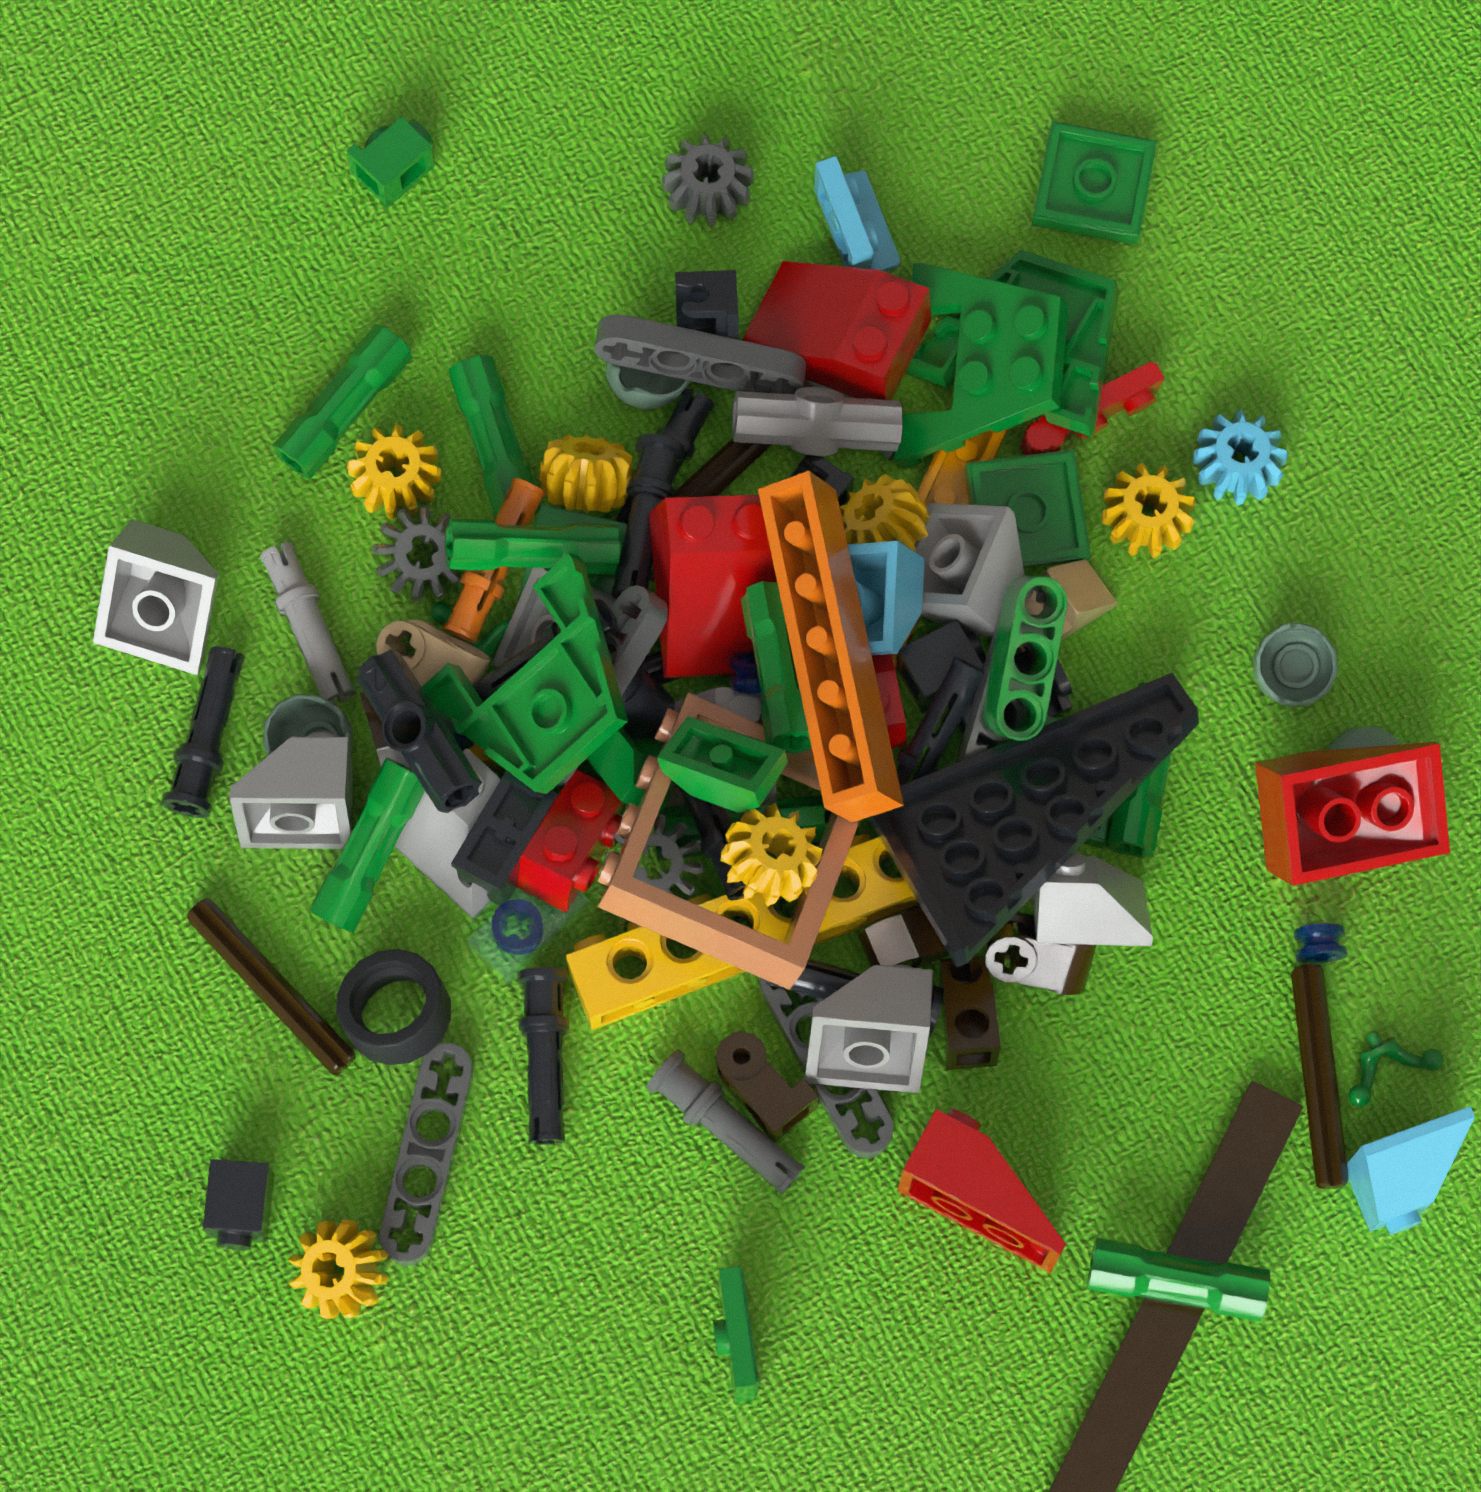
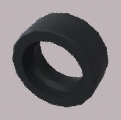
(376, 973)

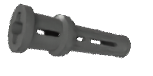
(704, 1105)

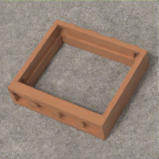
(693, 924)

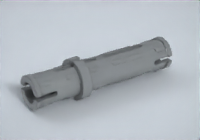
(298, 603)

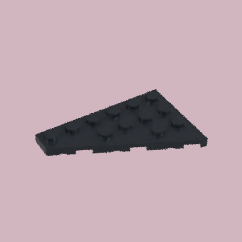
(1008, 818)

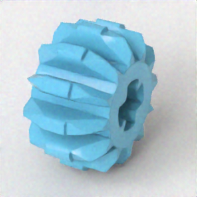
(1257, 470)

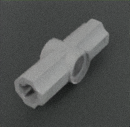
(816, 421)

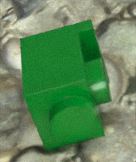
(392, 159)

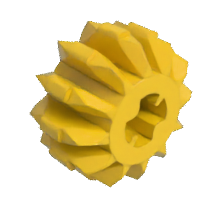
(586, 473)
(380, 485)
(1170, 512)
(885, 513)
(759, 871)
(326, 1286)

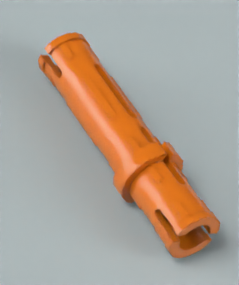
(484, 586)

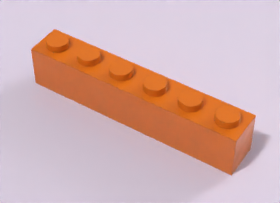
(830, 648)

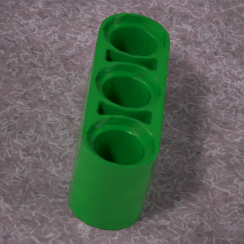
(1035, 685)

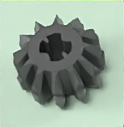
(710, 162)
(403, 545)
(669, 851)

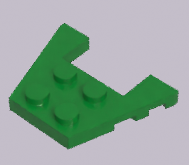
(1088, 335)
(1004, 360)
(556, 704)

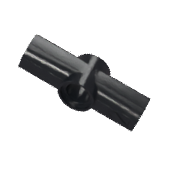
(434, 753)

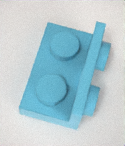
(854, 218)

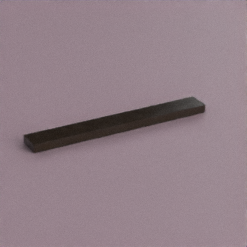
(1164, 1327)

